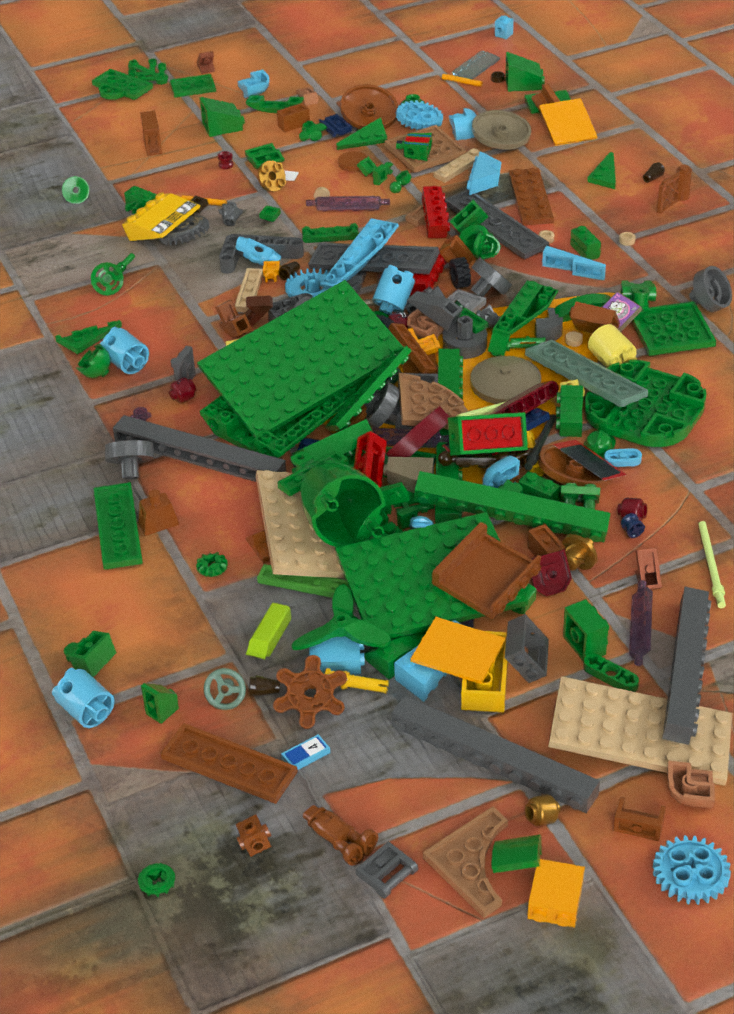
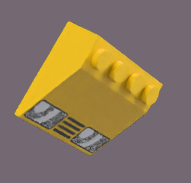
(158, 217)

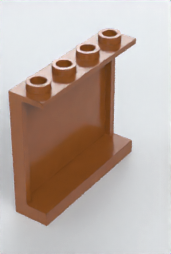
(484, 572)

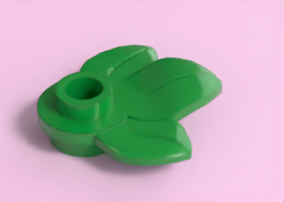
(311, 131)

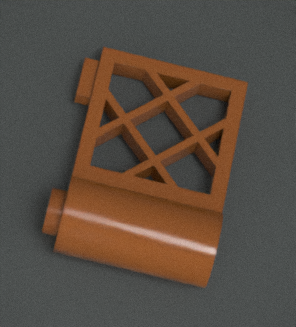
(680, 189)

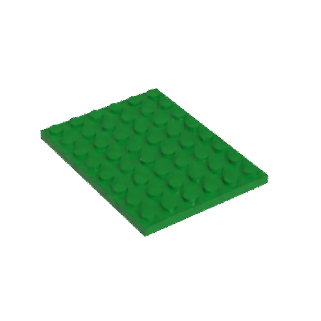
(394, 576)

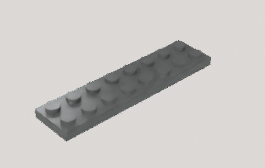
(502, 226)
(406, 258)

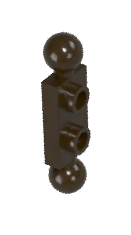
(482, 460)

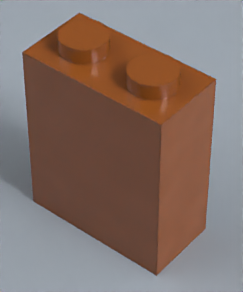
(591, 317)

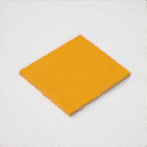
(568, 122)
(458, 650)

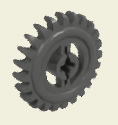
(186, 230)

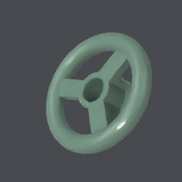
(241, 689)

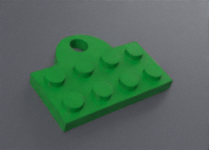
(116, 85)

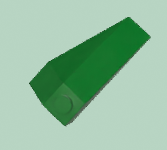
(384, 658)

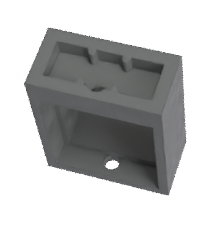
(531, 664)

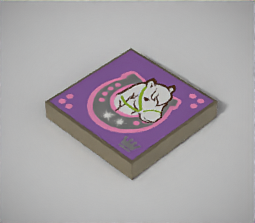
(624, 307)

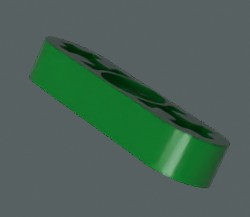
(598, 666)

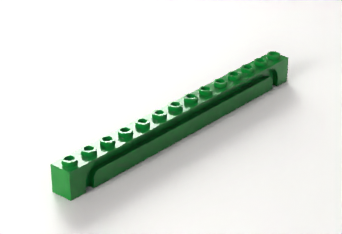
(450, 376)

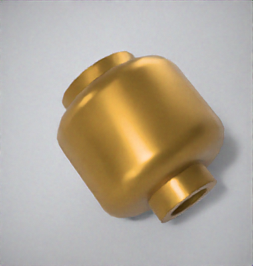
(542, 810)

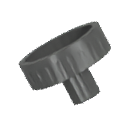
(489, 278)
(711, 284)
(462, 337)
(383, 406)
(129, 454)

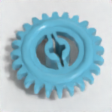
(310, 280)

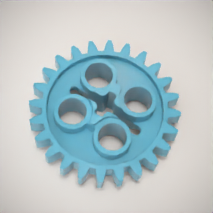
(418, 115)
(685, 866)

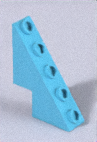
(484, 173)

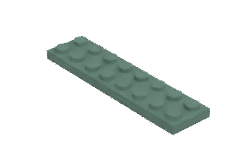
(589, 373)

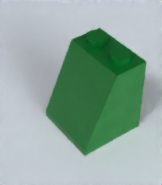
(523, 74)
(220, 117)

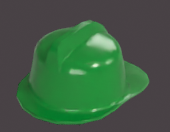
(600, 442)

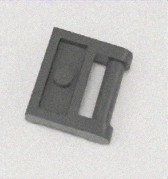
(184, 364)
(381, 864)

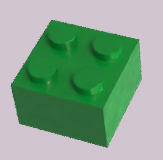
(585, 629)

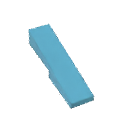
(578, 265)

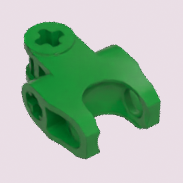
(639, 293)

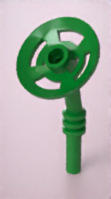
(116, 274)

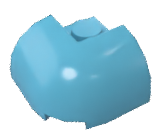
(255, 84)
(462, 124)
(501, 471)

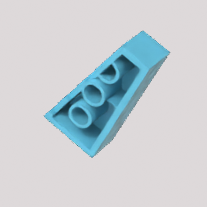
(415, 677)

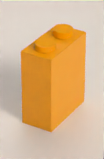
(556, 893)

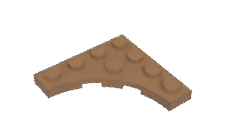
(462, 860)

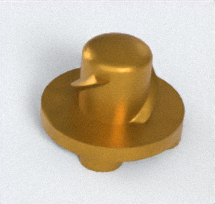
(271, 176)
(579, 552)

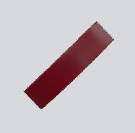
(420, 434)

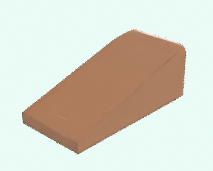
(309, 95)

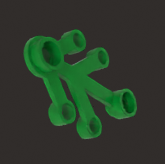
(148, 74)

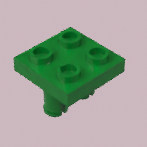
(588, 495)

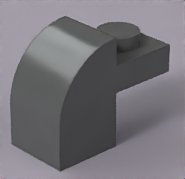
(549, 327)

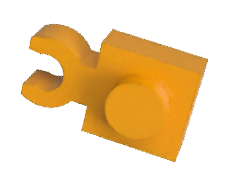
(271, 270)

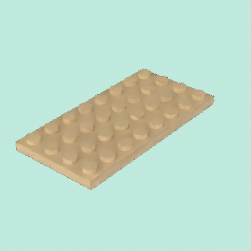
(290, 538)
(630, 728)

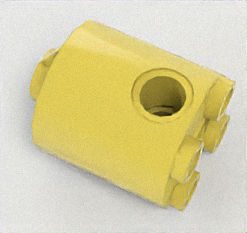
(611, 346)

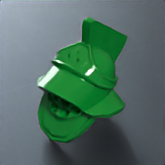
(480, 242)

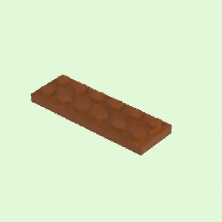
(531, 196)
(229, 763)

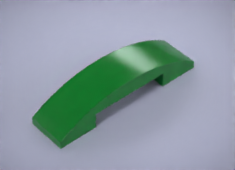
(259, 103)
(563, 309)

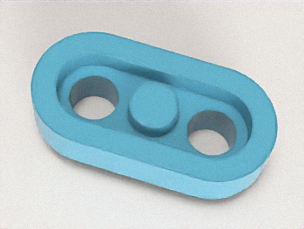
(623, 457)

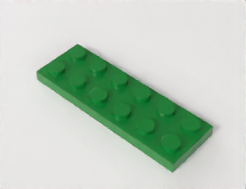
(368, 388)
(117, 526)

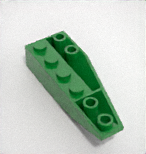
(526, 306)

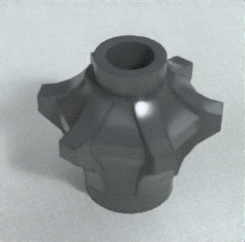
(230, 213)
(489, 316)

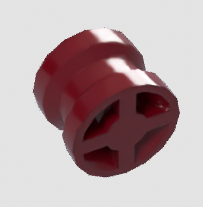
(225, 160)

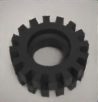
(460, 272)

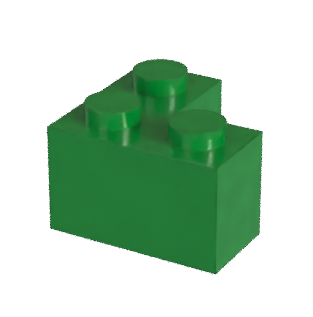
(570, 411)

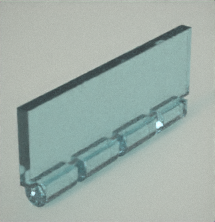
(476, 65)

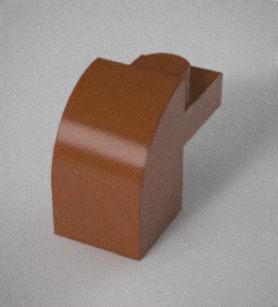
(231, 322)

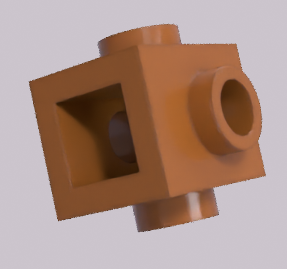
(253, 835)

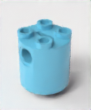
(393, 296)
(125, 350)
(83, 698)

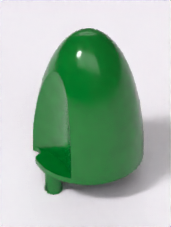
(342, 504)

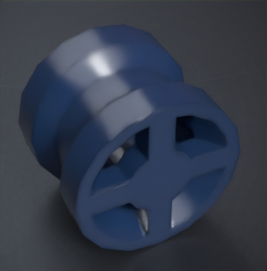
(632, 525)

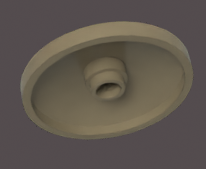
(501, 129)
(503, 378)

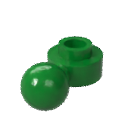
(401, 179)

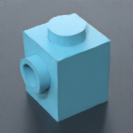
(504, 27)

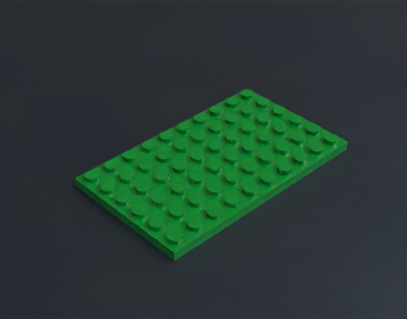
(299, 359)

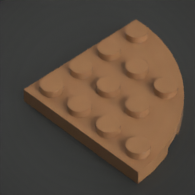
(421, 398)

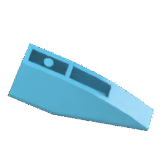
(361, 251)

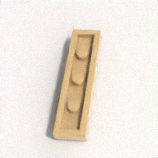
(456, 166)
(249, 287)

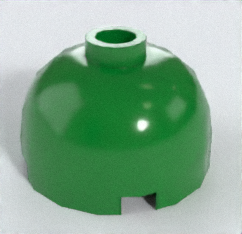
(95, 363)

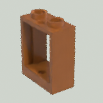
(151, 133)

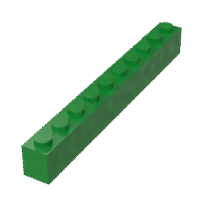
(511, 506)

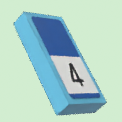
(306, 752)

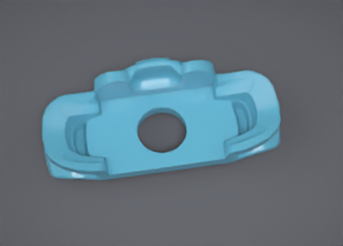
(248, 246)
(420, 521)

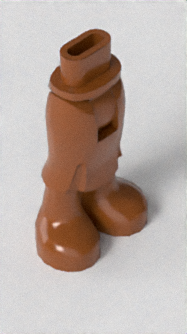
(339, 833)

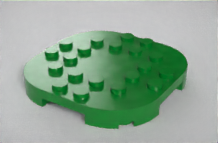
(656, 420)

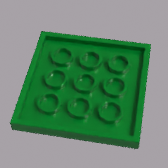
(673, 329)

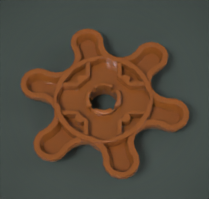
(314, 679)

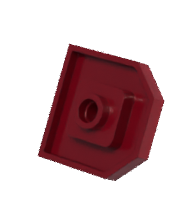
(554, 573)

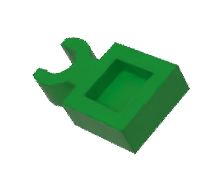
(381, 172)

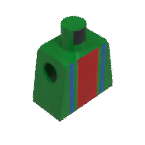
(416, 145)

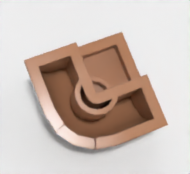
(423, 325)
(690, 785)

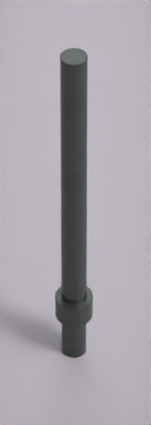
(533, 456)

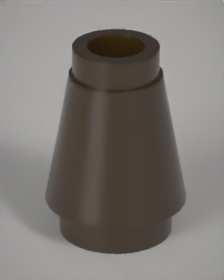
(654, 172)
(288, 269)
(263, 686)

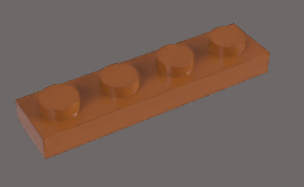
(417, 354)

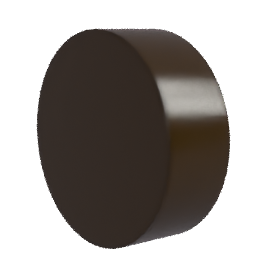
(497, 77)

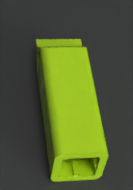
(269, 631)

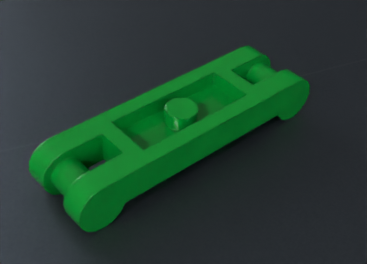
(330, 234)

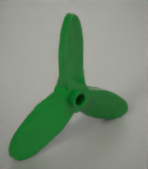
(344, 625)

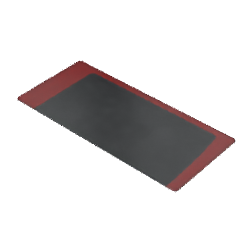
(590, 459)

